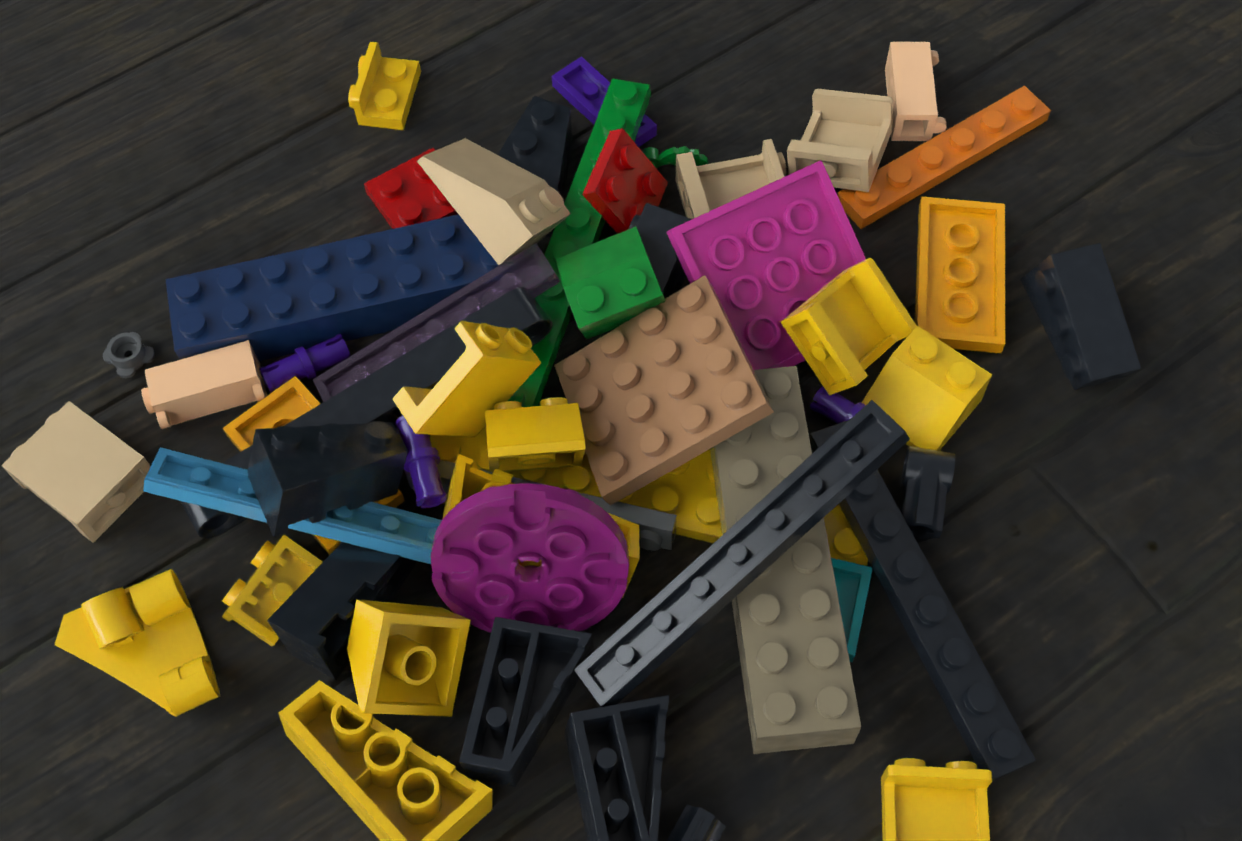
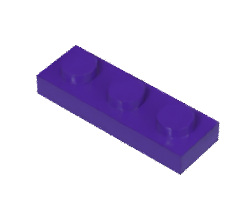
(586, 92)

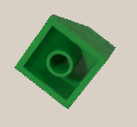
(609, 282)

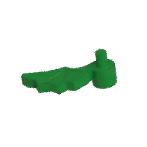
(669, 156)

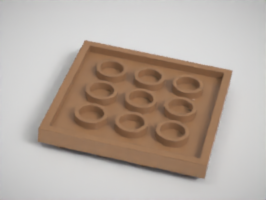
(661, 390)

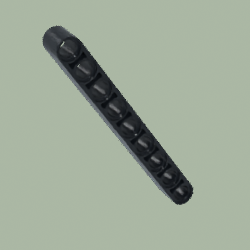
(373, 395)

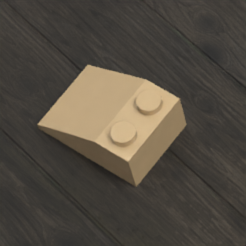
(494, 197)

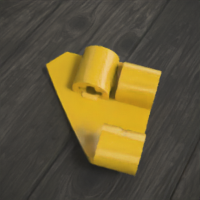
(145, 641)

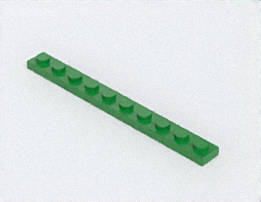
(621, 108)

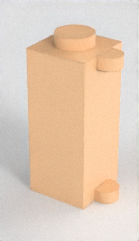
(913, 91)
(203, 384)

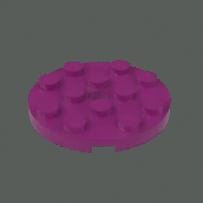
(487, 534)

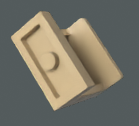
(847, 135)
(719, 183)
(79, 470)

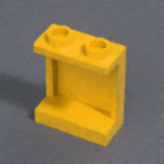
(848, 325)
(485, 374)
(935, 801)

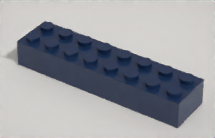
(325, 290)

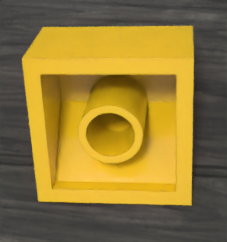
(928, 389)
(534, 435)
(406, 657)

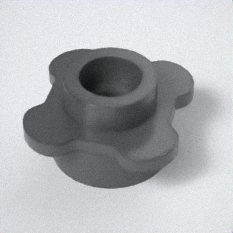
(123, 345)

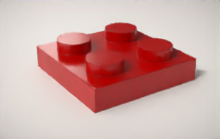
(623, 181)
(408, 195)

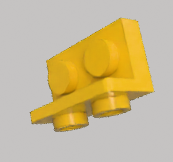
(383, 89)
(277, 576)

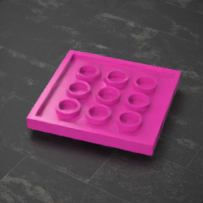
(770, 257)

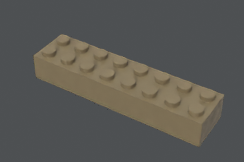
(790, 615)

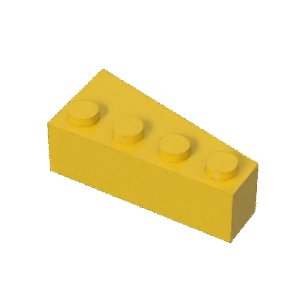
(381, 772)

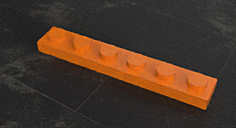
(945, 156)

